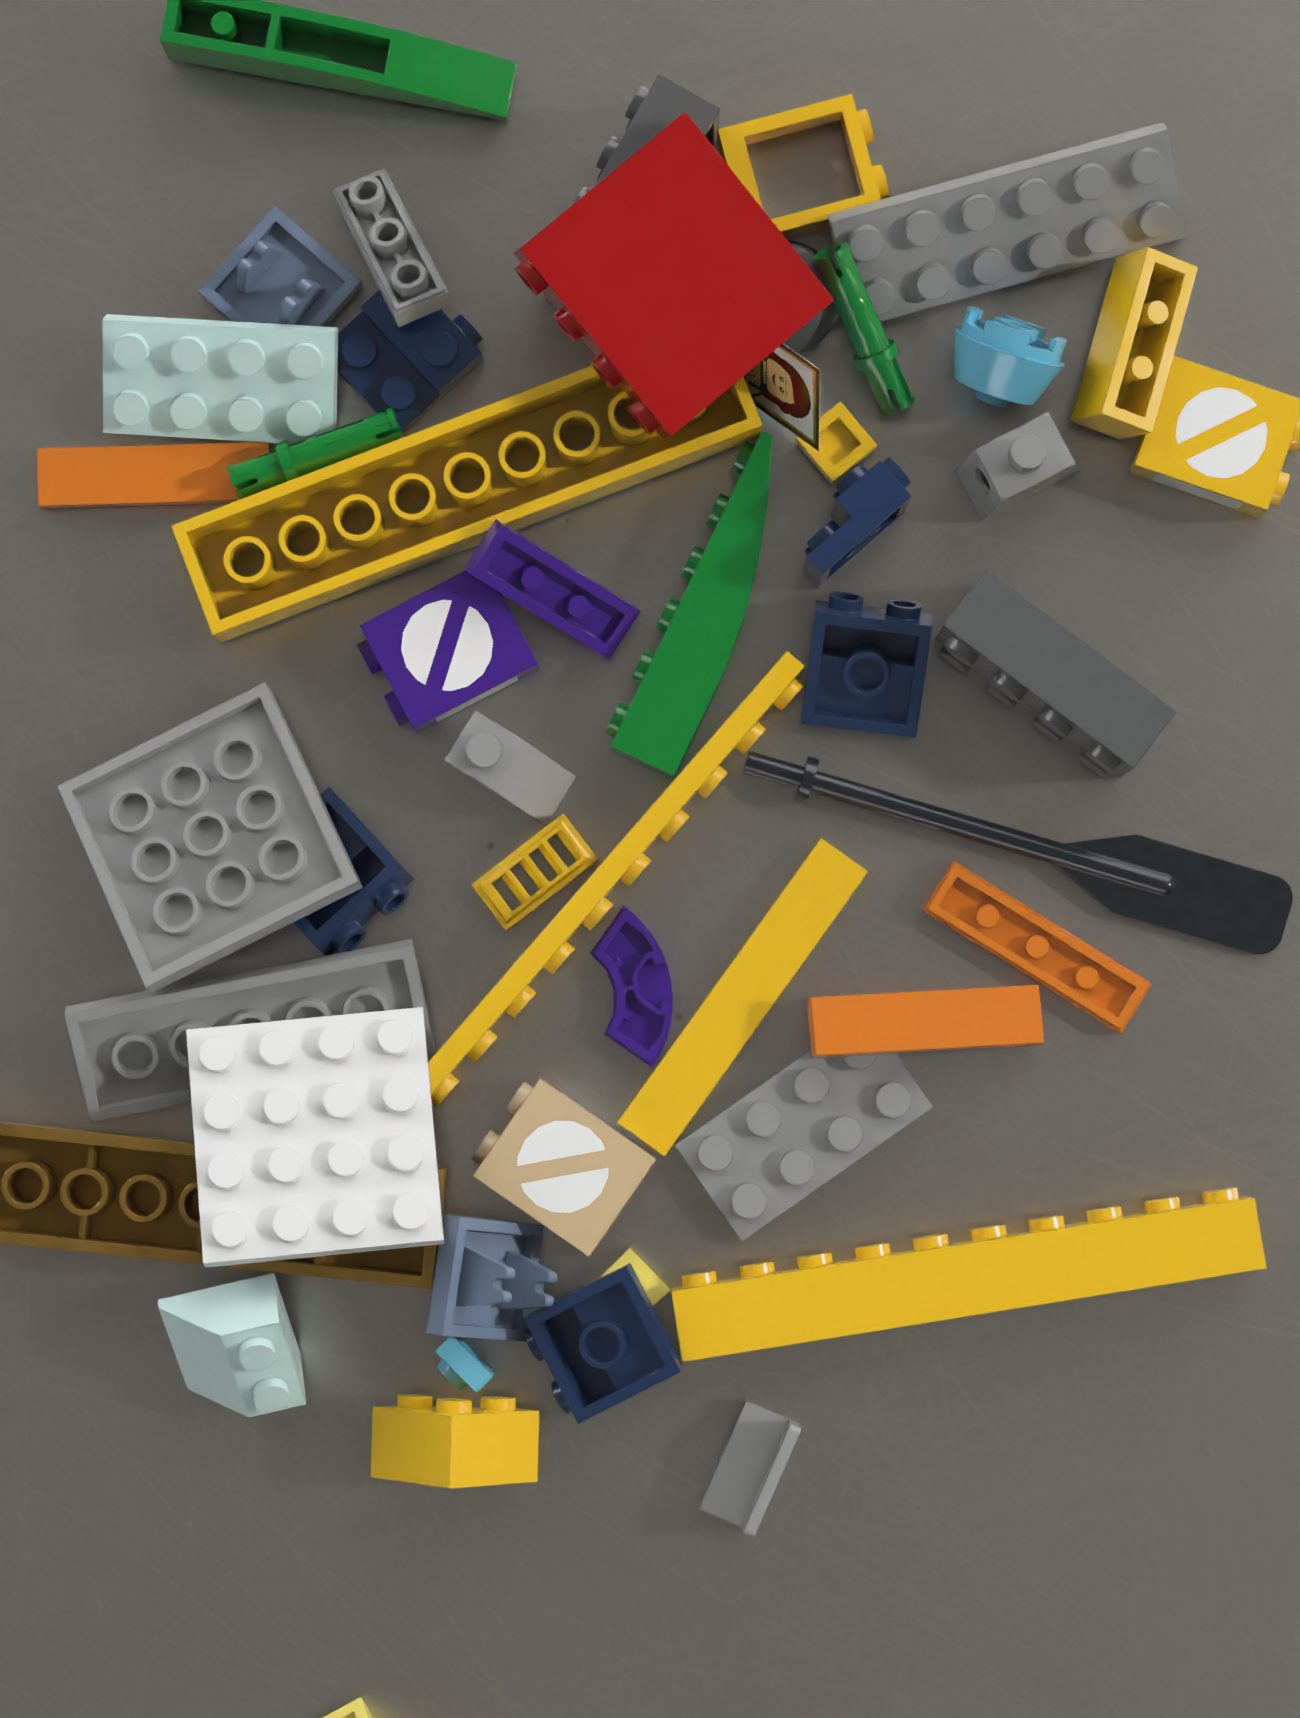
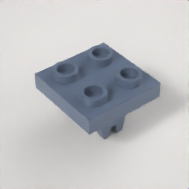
(280, 278)
(487, 1279)

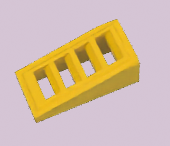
(540, 841)

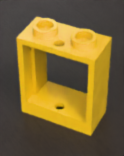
(857, 132)

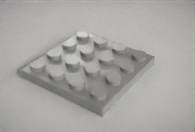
(209, 837)

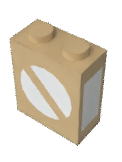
(561, 1165)

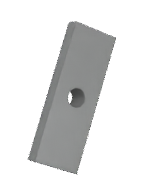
(391, 247)

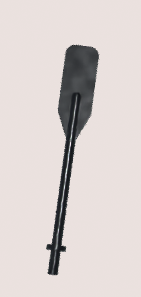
(1123, 872)

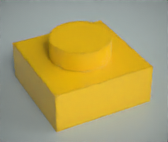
(841, 444)

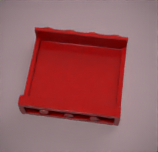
(672, 278)

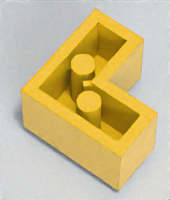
(455, 1442)

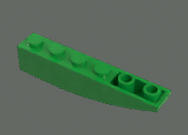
(337, 54)
(699, 628)

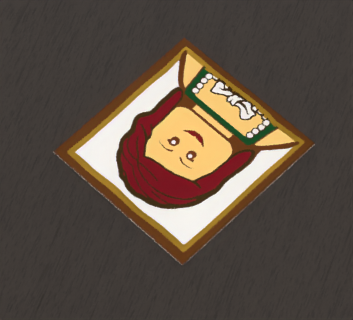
(788, 392)

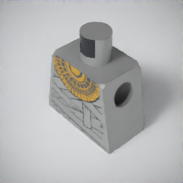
(1016, 466)

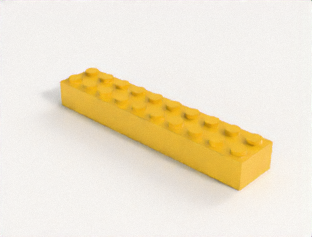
(436, 496)

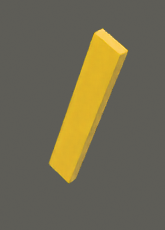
(742, 997)

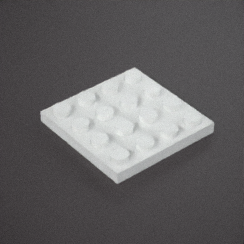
(314, 1137)

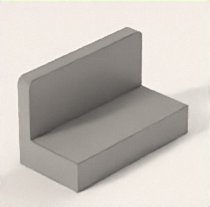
(750, 1467)

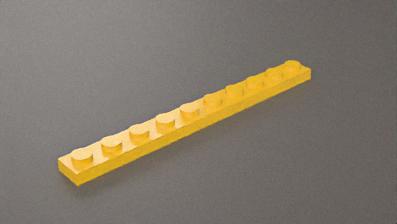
(622, 864)

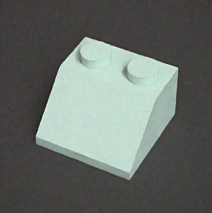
(237, 1345)

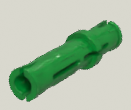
(873, 350)
(313, 453)

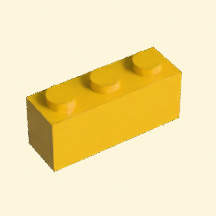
(1134, 343)

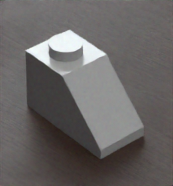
(509, 768)

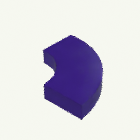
(639, 984)

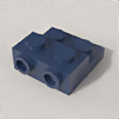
(405, 364)
(862, 510)
(867, 665)
(383, 883)
(602, 1344)

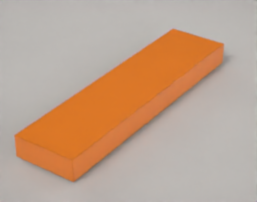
(140, 474)
(1036, 947)
(925, 1021)

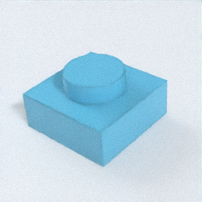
(463, 1364)

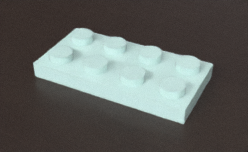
(218, 379)

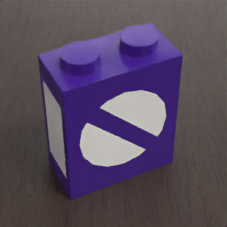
(446, 650)

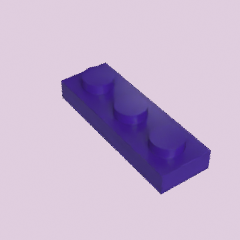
(552, 589)

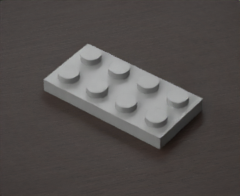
(799, 1133)

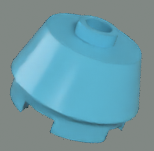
(1005, 358)

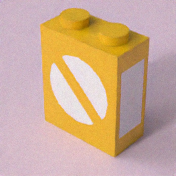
(1220, 439)

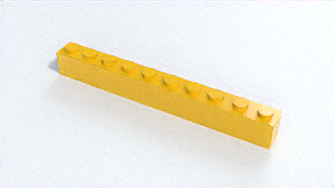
(968, 1276)

